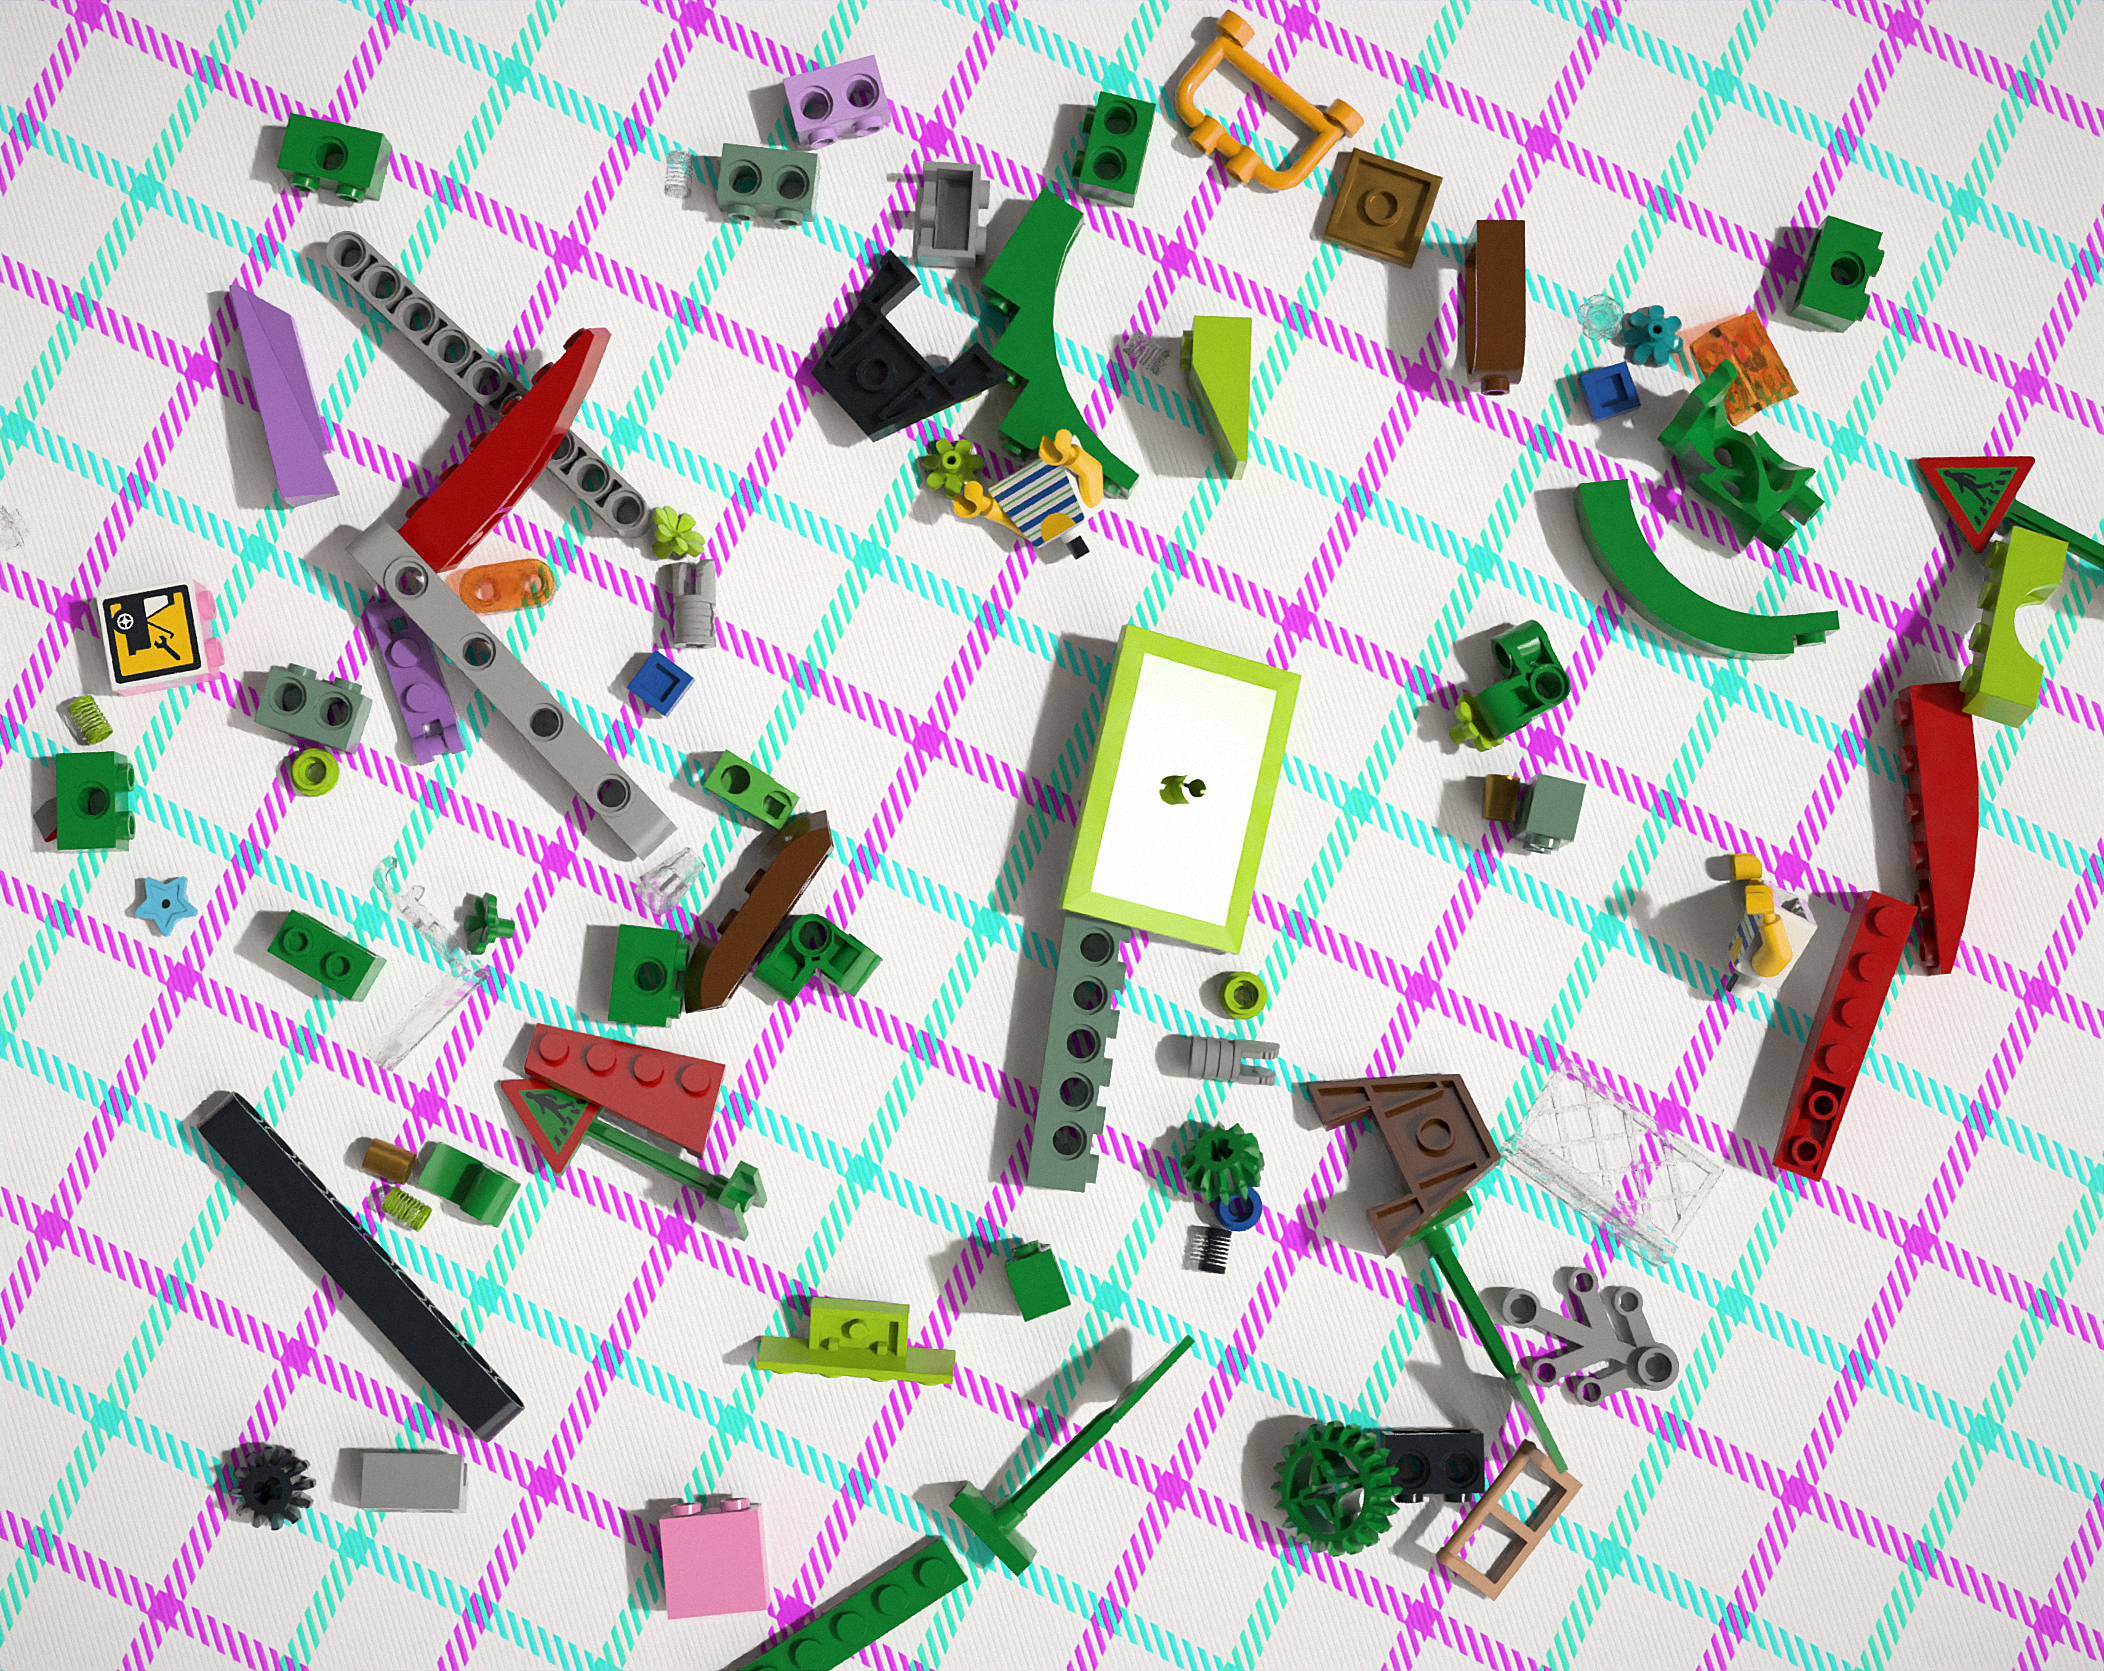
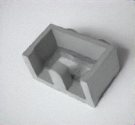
(951, 215)

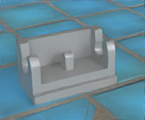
(414, 1483)

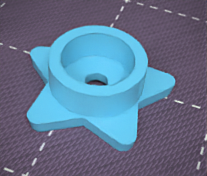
(179, 904)

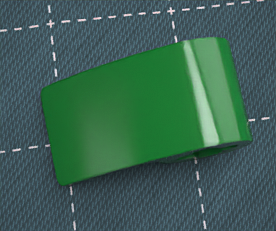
(469, 1183)

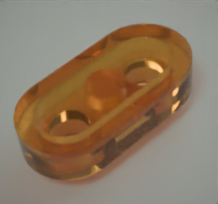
(509, 586)

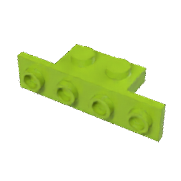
(857, 1341)

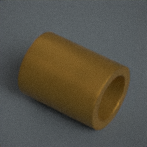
(1500, 797)
(389, 1161)

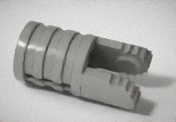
(694, 614)
(1222, 1059)

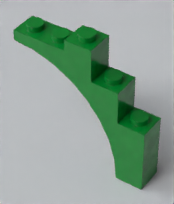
(1025, 284)

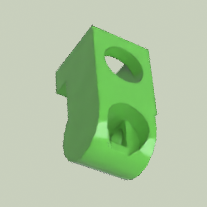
(751, 790)

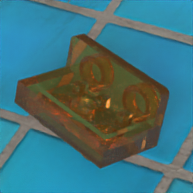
(1762, 374)

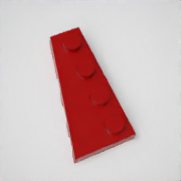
(647, 1086)

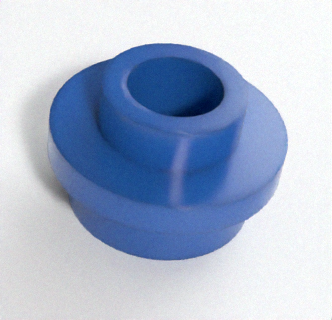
(1243, 1222)

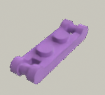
(416, 682)

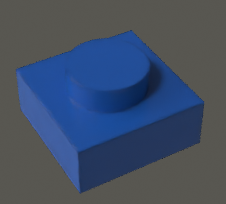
(1609, 392)
(661, 683)

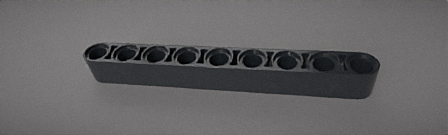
(361, 1266)

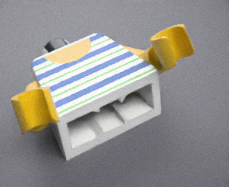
(1044, 497)
(1770, 932)

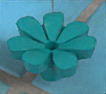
(1651, 344)

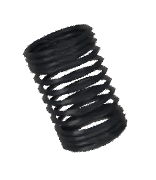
(1212, 1234)

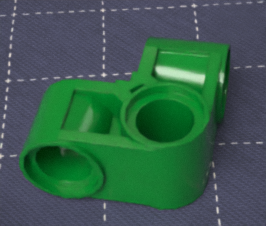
(1523, 659)
(792, 965)

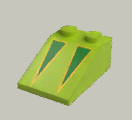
(1219, 378)

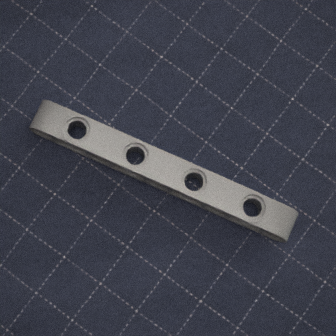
(510, 687)

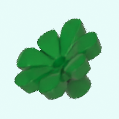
(486, 924)

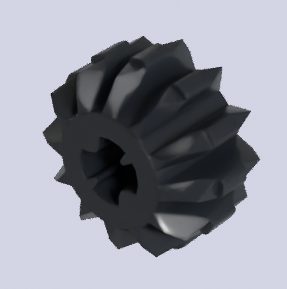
(256, 1496)

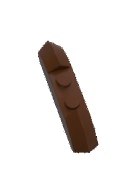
(795, 860)

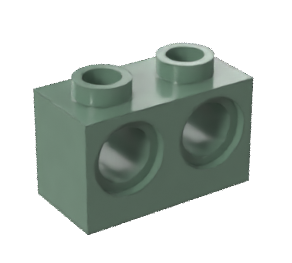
(772, 171)
(311, 717)
(1548, 813)

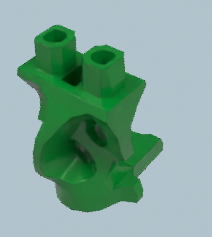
(1742, 489)

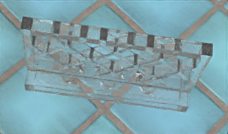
(1597, 1201)

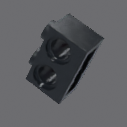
(1433, 1450)

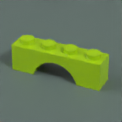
(2003, 677)

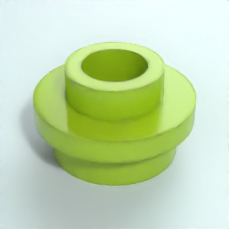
(302, 765)
(1254, 984)

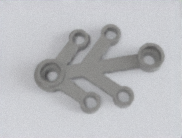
(1597, 1342)

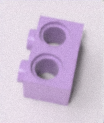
(834, 88)

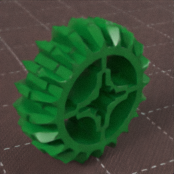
(1320, 1452)

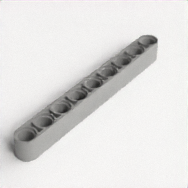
(472, 369)

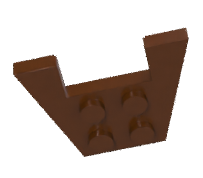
(1430, 1136)

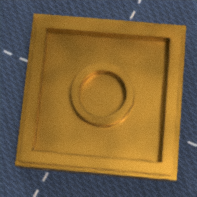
(1382, 208)

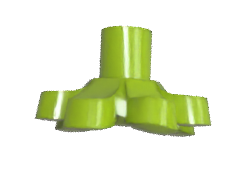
(954, 475)
(675, 534)
(1471, 726)

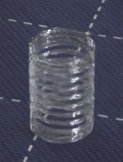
(680, 158)
(1160, 362)

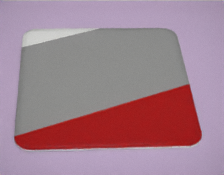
(46, 819)

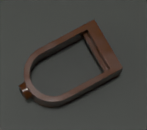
(1495, 305)

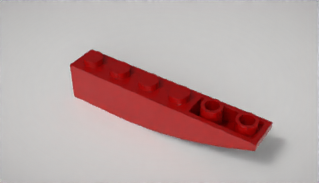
(506, 460)
(1943, 812)
(1842, 1031)

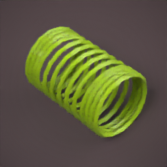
(81, 705)
(392, 1199)

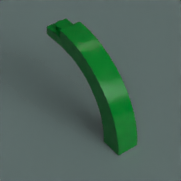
(1663, 601)

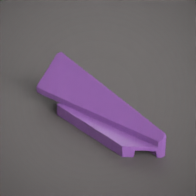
(285, 400)

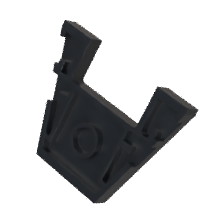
(882, 376)

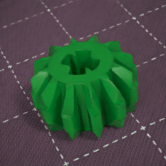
(1222, 1163)

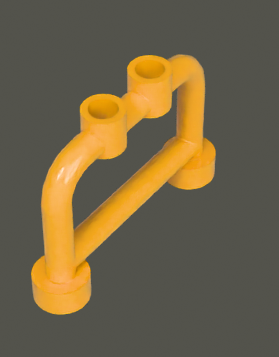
(1244, 162)

